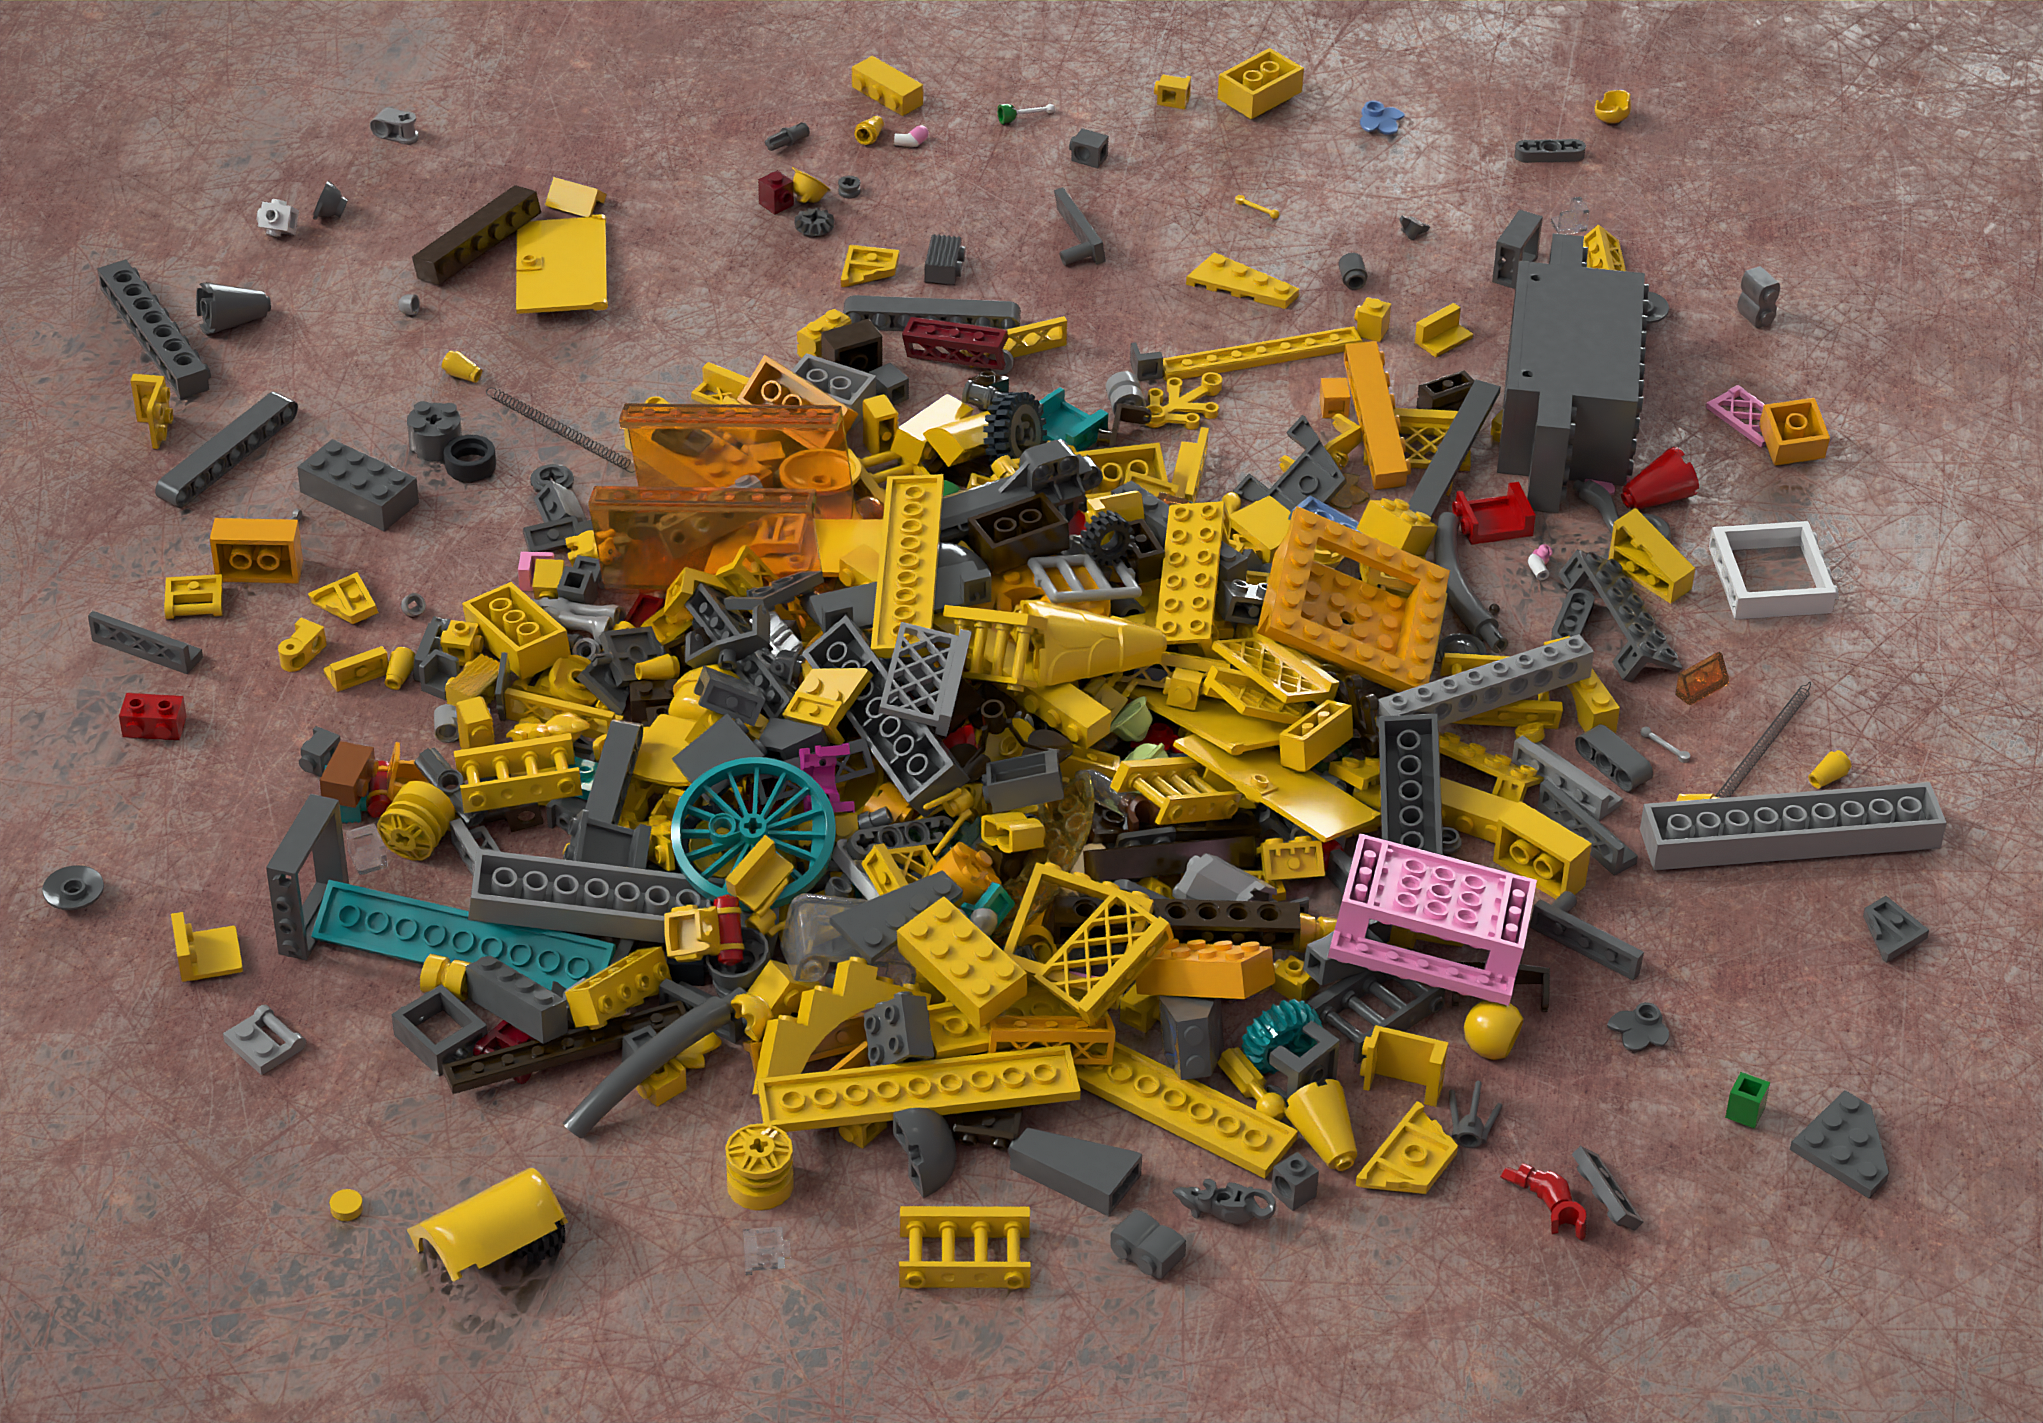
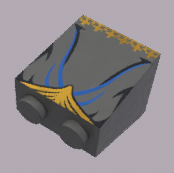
(1191, 1034)

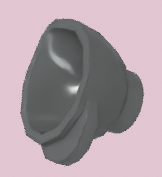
(330, 202)

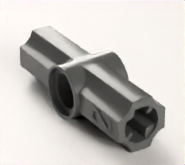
(441, 775)

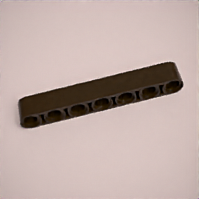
(1165, 857)

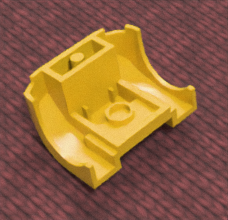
(491, 1222)

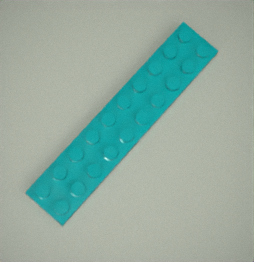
(417, 928)

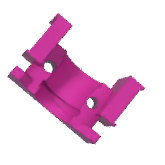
(825, 774)

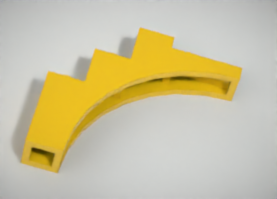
(792, 1040)

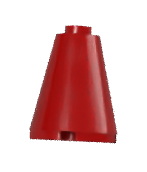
(1661, 482)

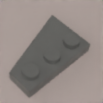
(780, 592)

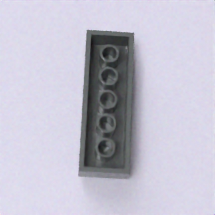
(1411, 781)

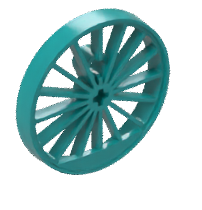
(740, 835)

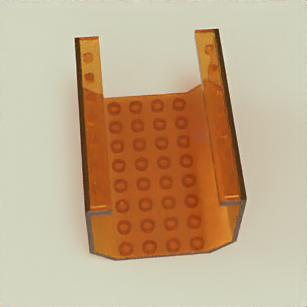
(686, 519)

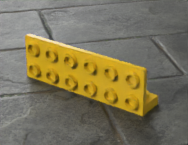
(1192, 573)
(1511, 779)

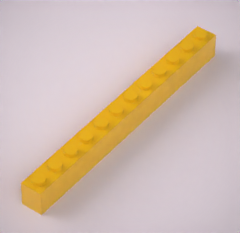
(1058, 705)

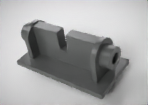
(788, 664)

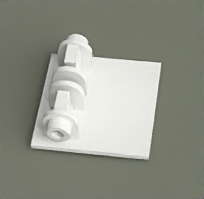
(781, 637)

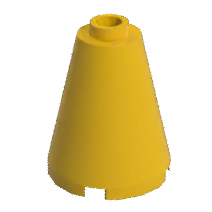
(1324, 1122)

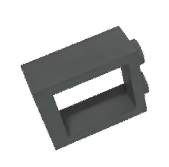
(1517, 243)
(1023, 781)
(445, 1051)

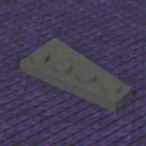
(874, 924)

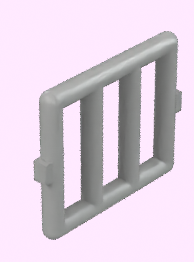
(1078, 592)

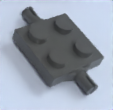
(626, 648)

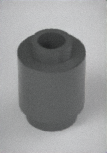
(1353, 271)

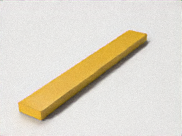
(1260, 353)

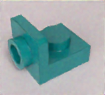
(993, 898)

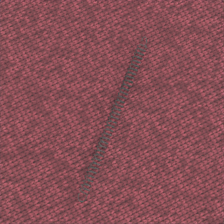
(564, 432)
(1759, 741)

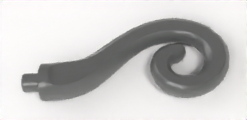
(1601, 499)

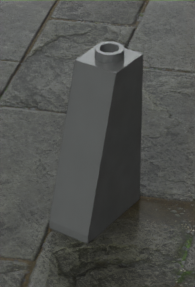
(1076, 1167)

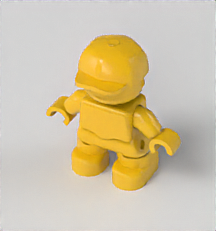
(661, 742)

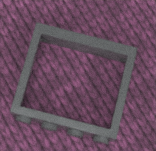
(315, 830)

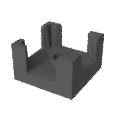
(1314, 1066)

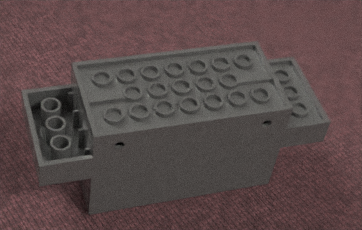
(1573, 374)

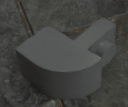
(580, 581)

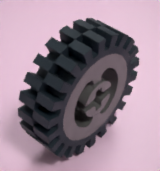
(1013, 425)

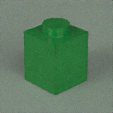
(1747, 1100)

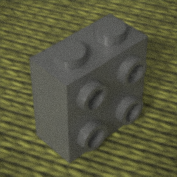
(899, 1030)

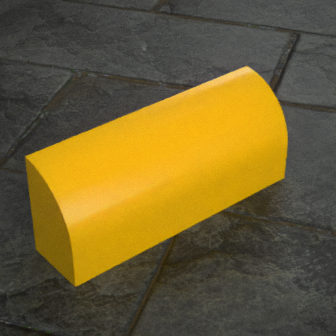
(959, 439)

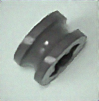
(849, 187)

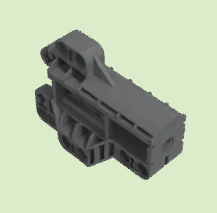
(1042, 468)

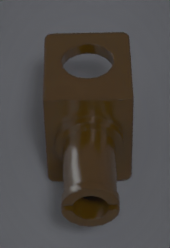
(511, 815)

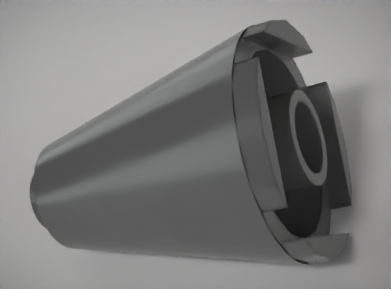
(229, 306)

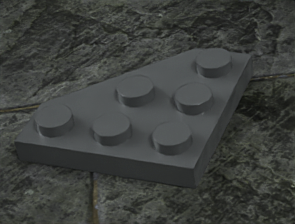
(1845, 1144)

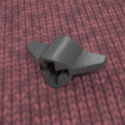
(1412, 227)

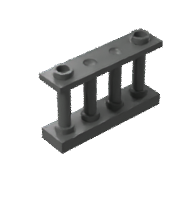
(1349, 991)

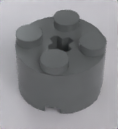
(432, 428)

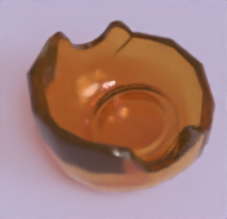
(870, 508)

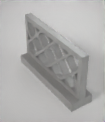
(947, 687)

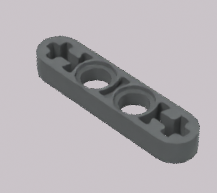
(900, 835)

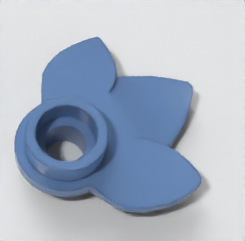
(1380, 118)

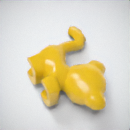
(560, 724)

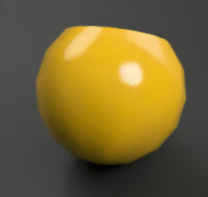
(1492, 1029)

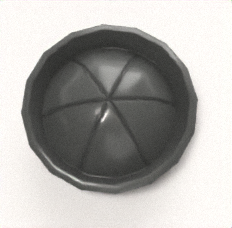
(1461, 644)

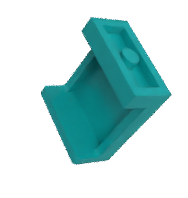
(1071, 423)

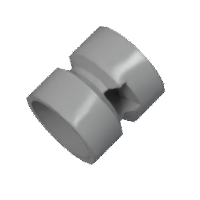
(1124, 389)

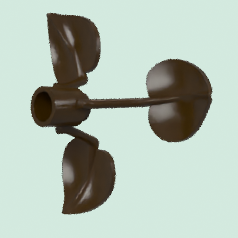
(994, 717)

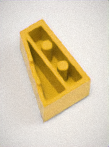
(1650, 557)

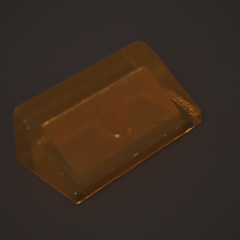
(1702, 679)

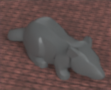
(1231, 1204)

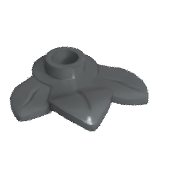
(1640, 1027)

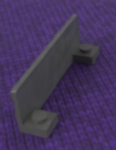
(955, 586)
(1644, 638)

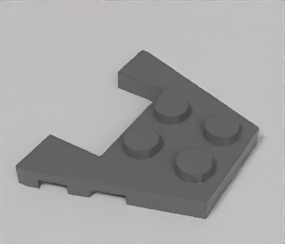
(1310, 475)

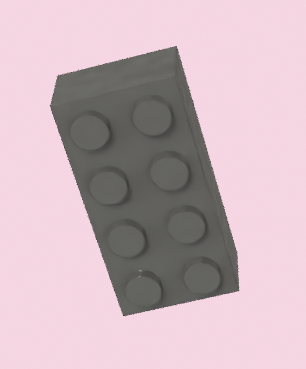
(358, 485)

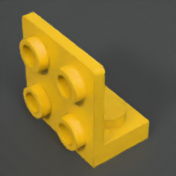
(1291, 860)
(206, 951)

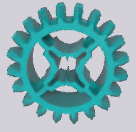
(1279, 1027)

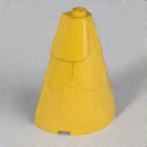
(1087, 644)

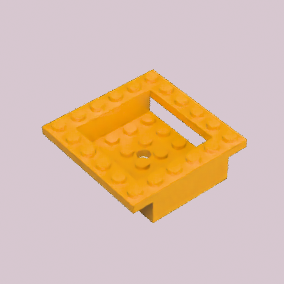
(1387, 635)

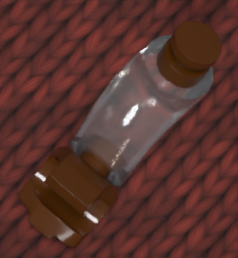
(1135, 808)

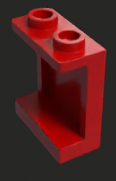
(1495, 517)

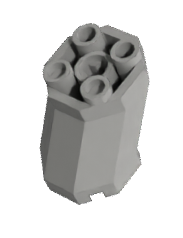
(1217, 880)

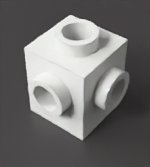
(277, 218)

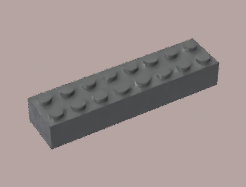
(905, 748)

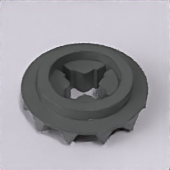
(823, 224)
(560, 474)

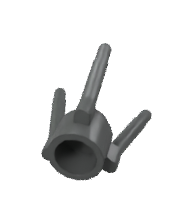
(1470, 1130)

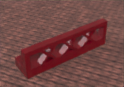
(954, 338)

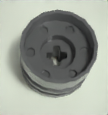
(742, 975)

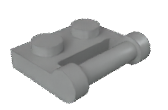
(257, 1046)

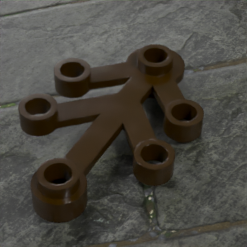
(1369, 703)

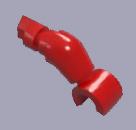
(1554, 1192)

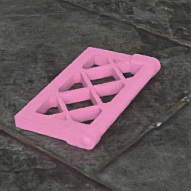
(1730, 417)

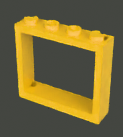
(1078, 882)

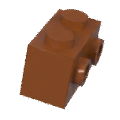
(349, 773)

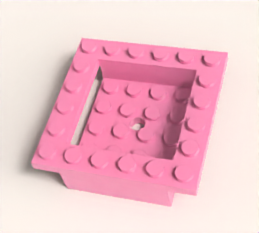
(1438, 899)

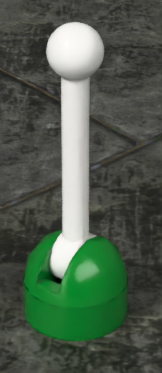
(1008, 113)

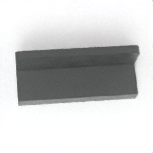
(692, 997)

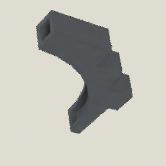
(1316, 960)

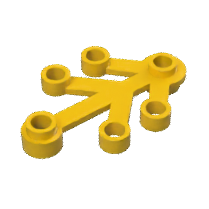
(1210, 385)

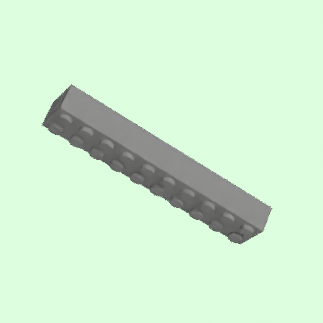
(1792, 826)
(581, 896)

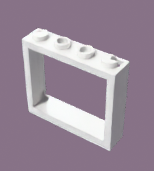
(1779, 602)

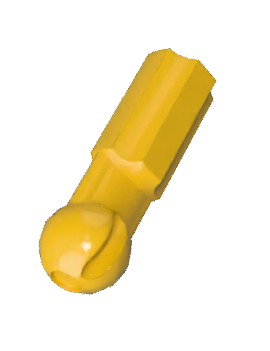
(1251, 1083)

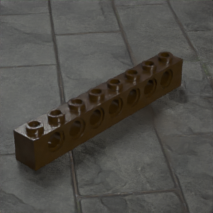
(1209, 920)

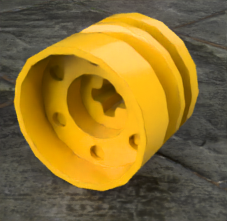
(416, 820)
(759, 1166)

